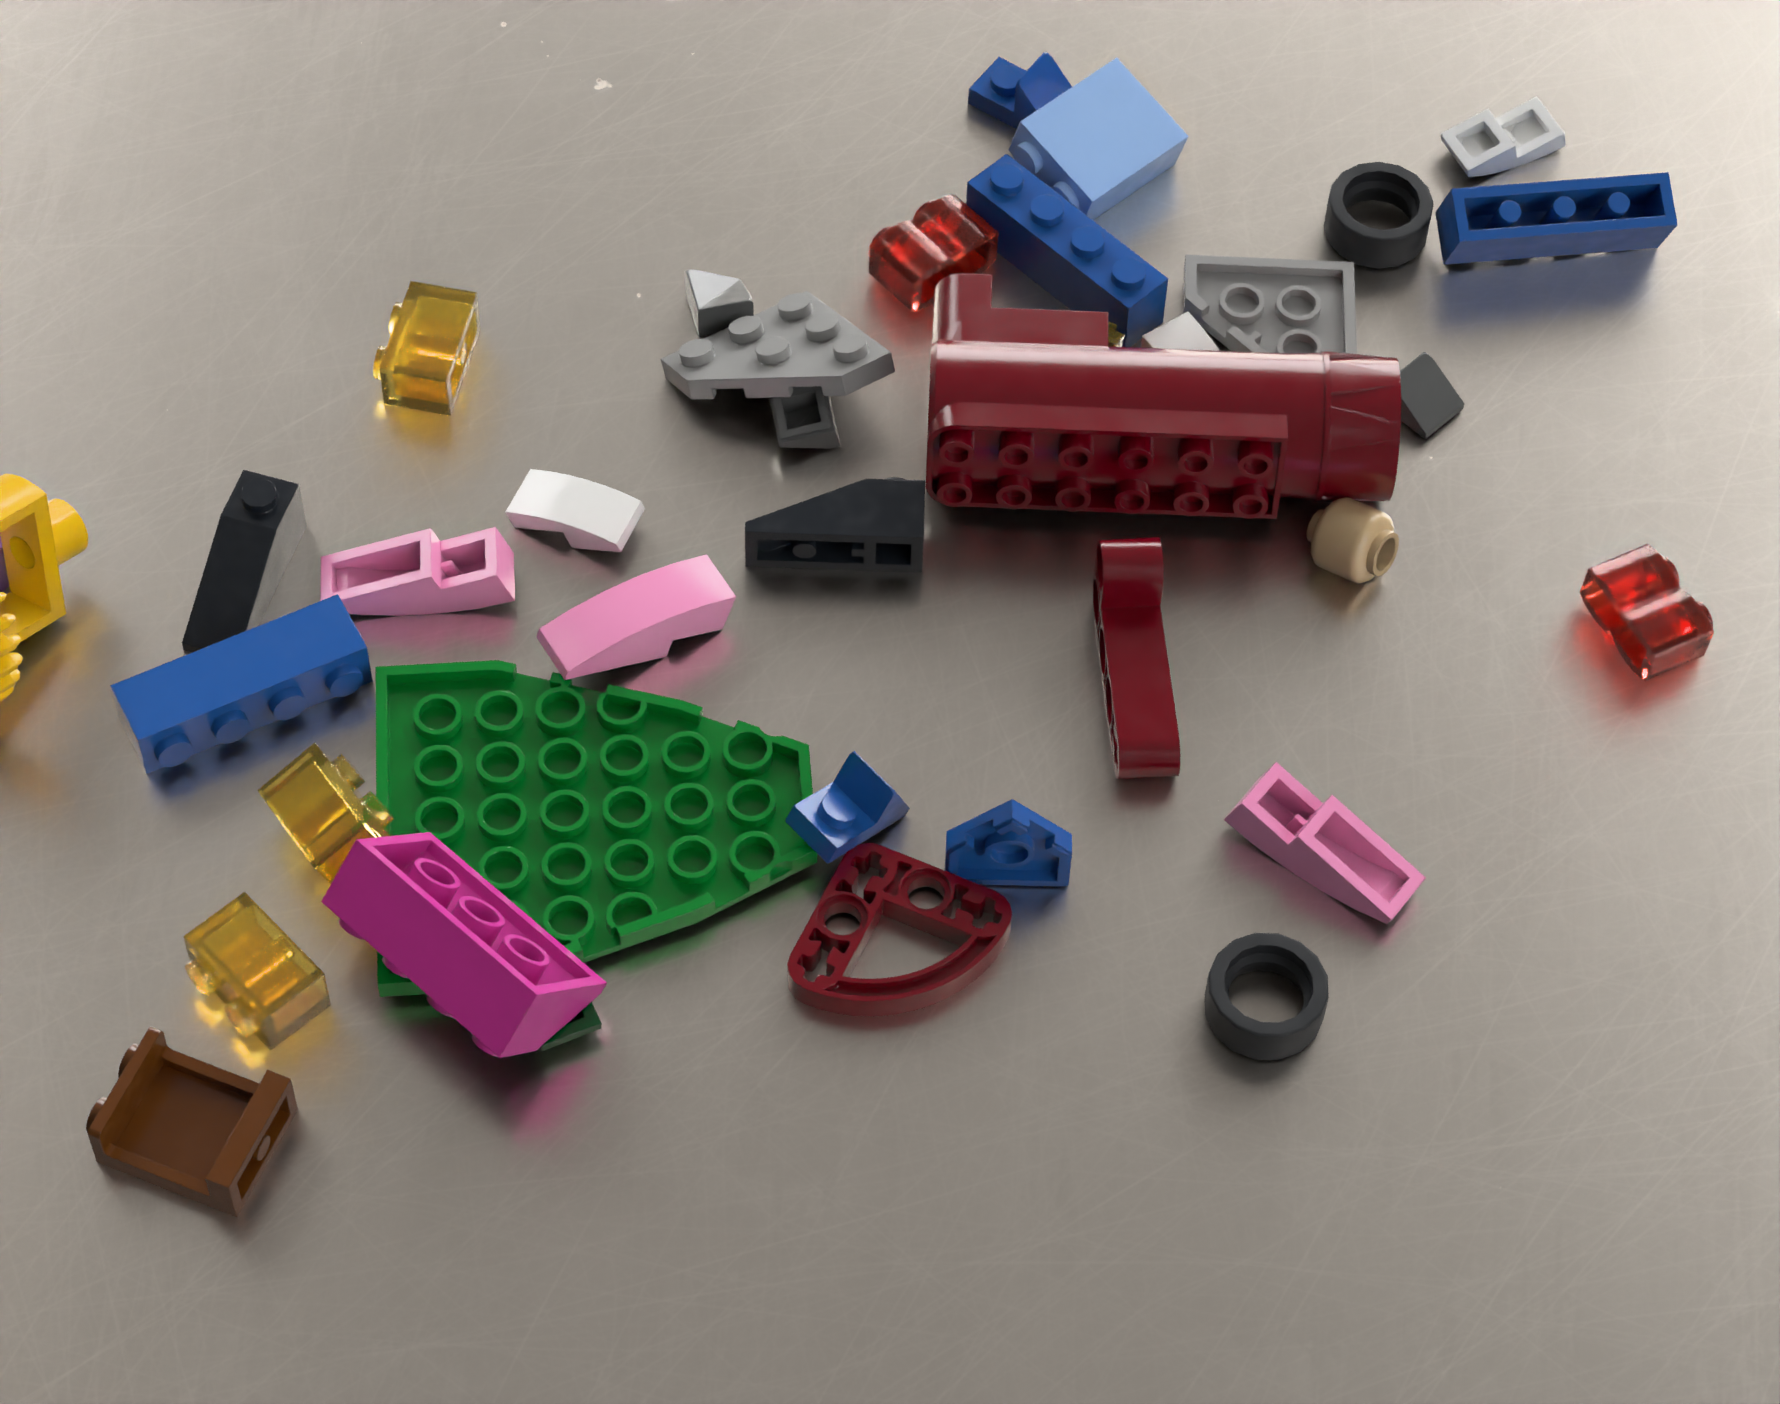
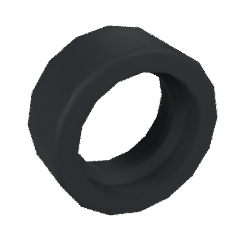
(1385, 184)
(1274, 954)

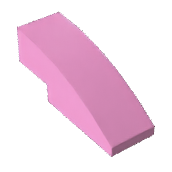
(421, 574)
(638, 618)
(1324, 845)

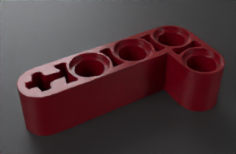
(1135, 658)

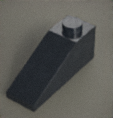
(850, 528)
(246, 558)

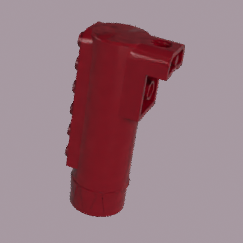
(1057, 420)

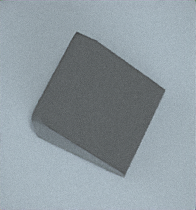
(1427, 396)

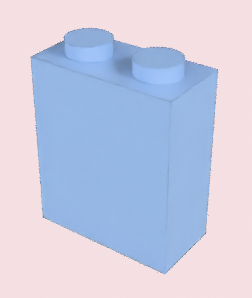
(1099, 140)

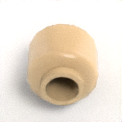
(1352, 540)

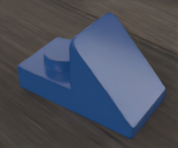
(1015, 93)
(846, 810)

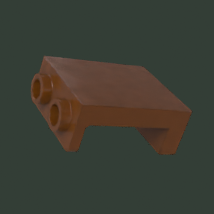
(190, 1124)

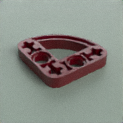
(889, 897)

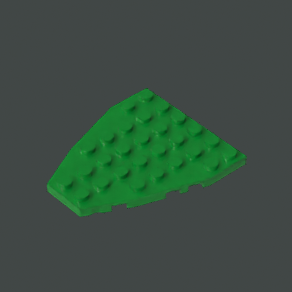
(585, 802)

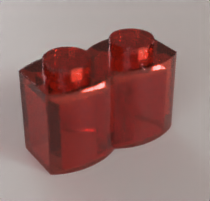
(936, 243)
(1647, 612)

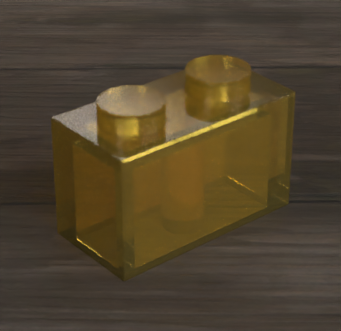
(428, 348)
(324, 809)
(256, 972)

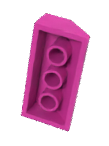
(460, 942)

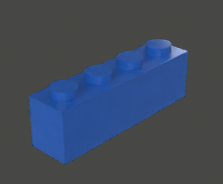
(1555, 218)
(1067, 250)
(242, 684)

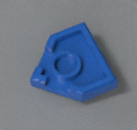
(1009, 848)

